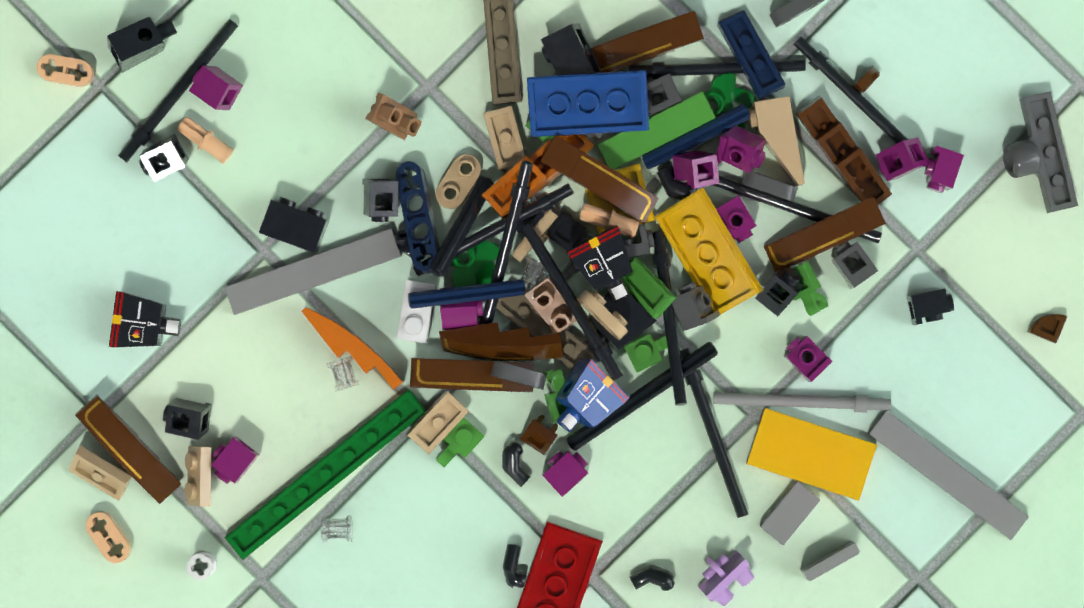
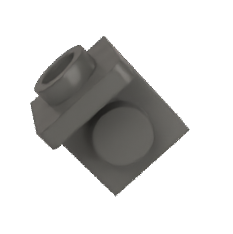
(642, 248)

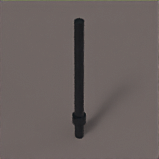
(819, 61)
(659, 69)
(141, 135)
(519, 193)
(543, 203)
(783, 204)
(662, 262)
(602, 351)
(694, 380)

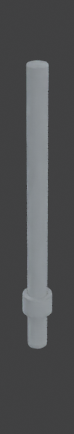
(859, 403)

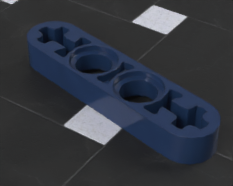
(415, 218)

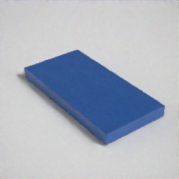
(588, 103)

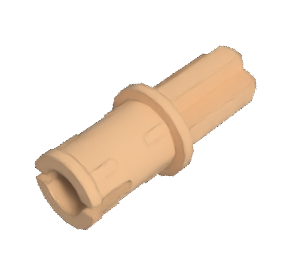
(205, 140)
(608, 219)

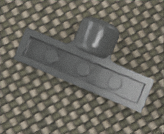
(1042, 153)

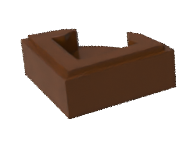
(867, 79)
(1048, 327)

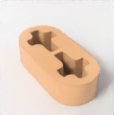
(63, 77)
(102, 541)

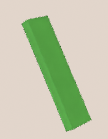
(663, 129)

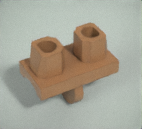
(393, 117)
(550, 305)

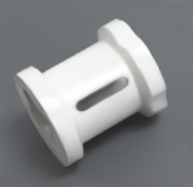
(197, 573)

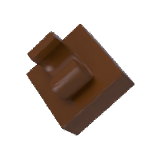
(539, 436)

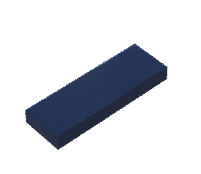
(751, 54)

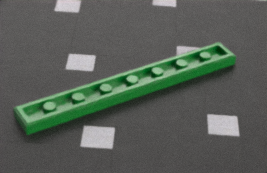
(325, 474)

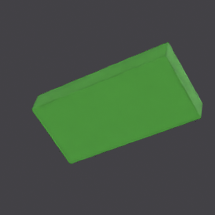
(648, 289)

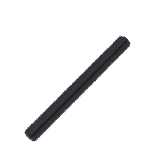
(642, 396)

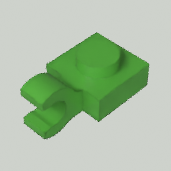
(812, 300)
(645, 351)
(555, 381)
(461, 440)

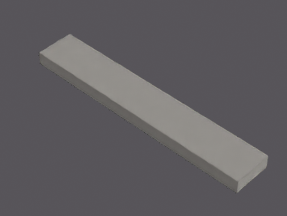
(312, 271)
(948, 475)

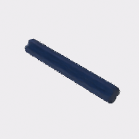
(697, 136)
(466, 294)

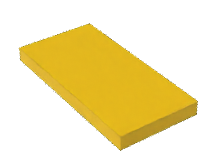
(708, 251)
(811, 454)

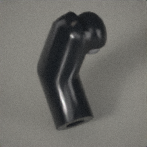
(511, 461)
(510, 565)
(654, 575)

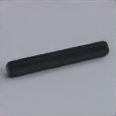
(460, 227)

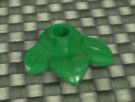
(727, 96)
(478, 267)

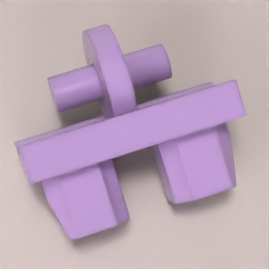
(722, 574)

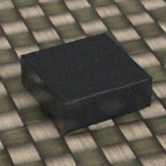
(566, 231)

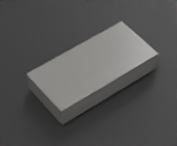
(789, 513)
(830, 561)

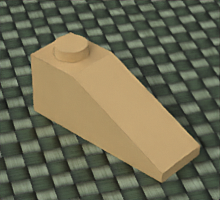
(776, 124)

